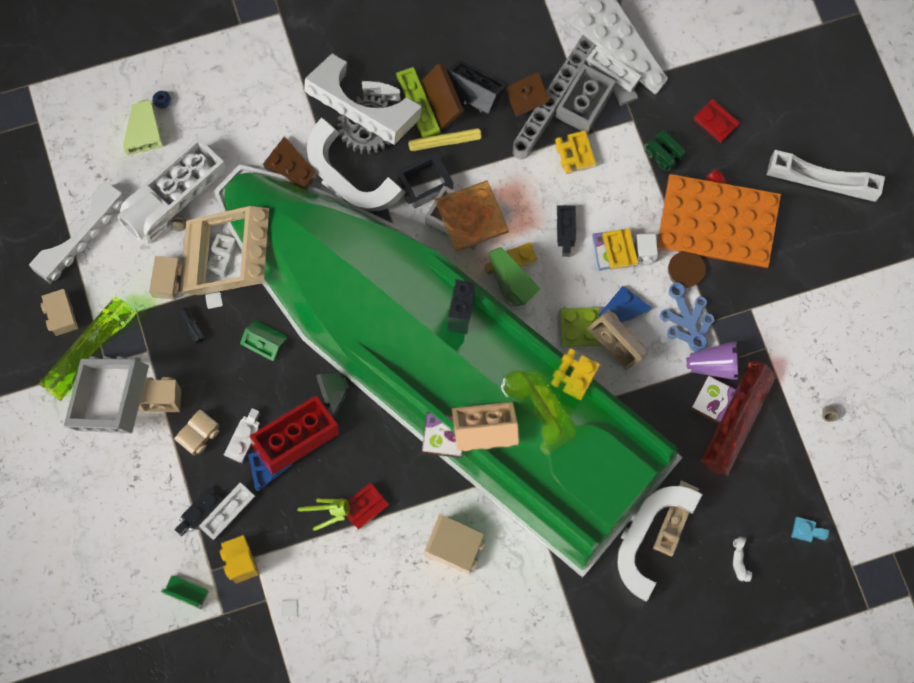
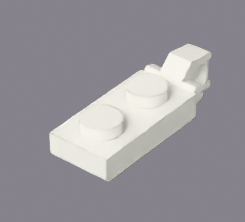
(241, 441)

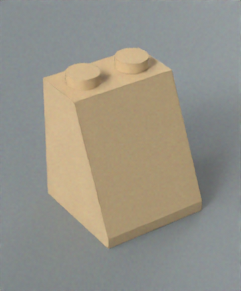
(454, 544)

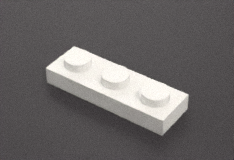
(613, 68)
(226, 511)

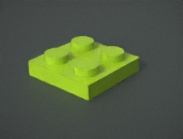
(575, 324)

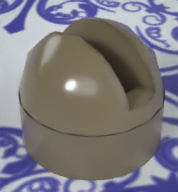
(178, 226)
(829, 417)

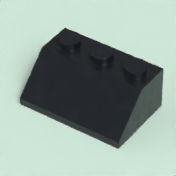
(475, 87)

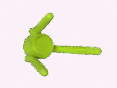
(338, 508)

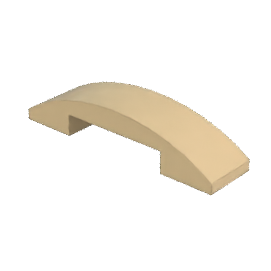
(672, 526)

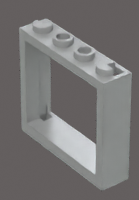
(129, 402)

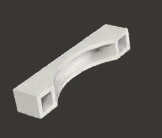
(794, 169)
(52, 261)

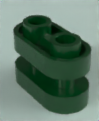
(664, 159)

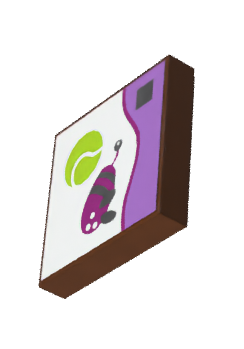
(713, 399)
(439, 438)

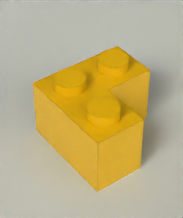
(238, 559)

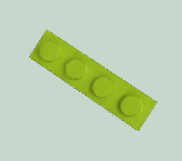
(413, 90)

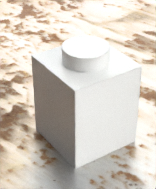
(646, 248)

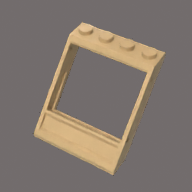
(197, 249)

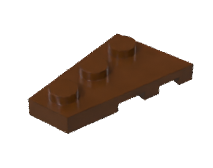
(290, 164)

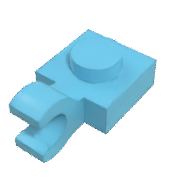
(806, 530)

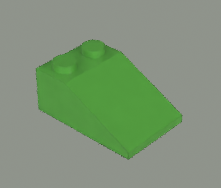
(512, 279)

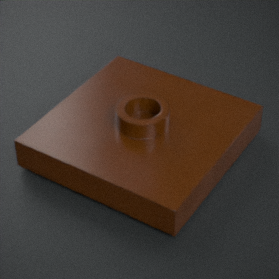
(527, 94)

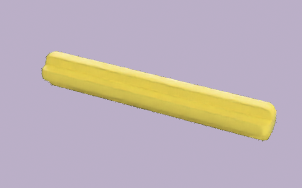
(445, 139)

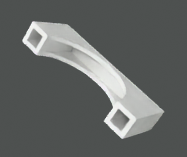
(387, 122)

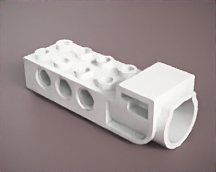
(170, 190)

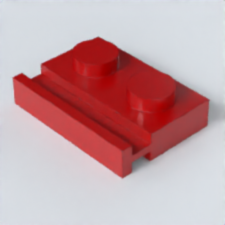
(716, 121)
(365, 506)

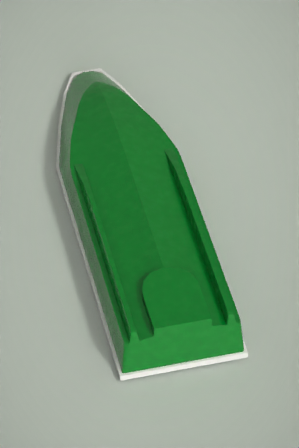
(380, 316)

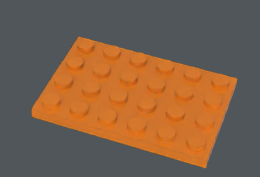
(718, 221)

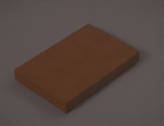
(441, 96)

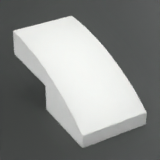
(386, 91)
(221, 255)

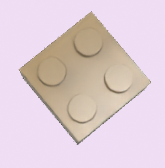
(160, 395)

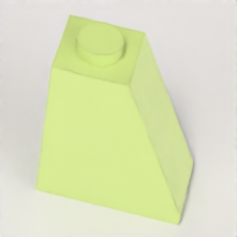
(142, 129)

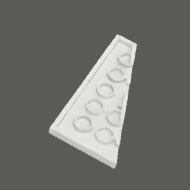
(612, 31)

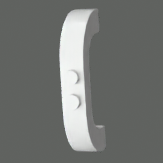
(317, 149)
(669, 496)

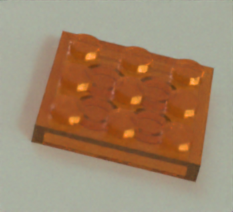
(471, 216)

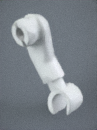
(738, 563)

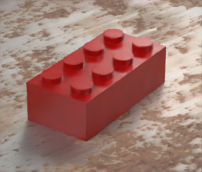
(294, 435)

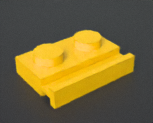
(619, 249)

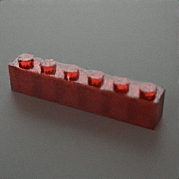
(738, 418)

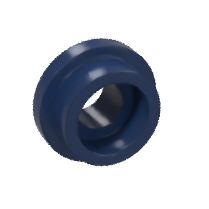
(161, 104)

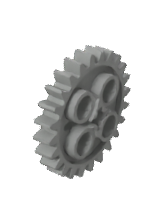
(347, 129)

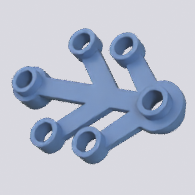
(688, 321)

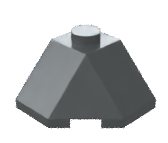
(333, 391)

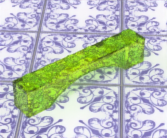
(108, 322)

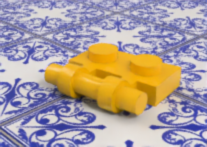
(580, 149)
(580, 378)

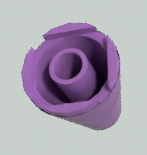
(715, 361)

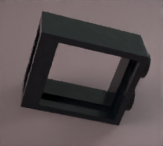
(431, 194)
(461, 306)

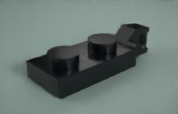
(566, 228)
(198, 511)

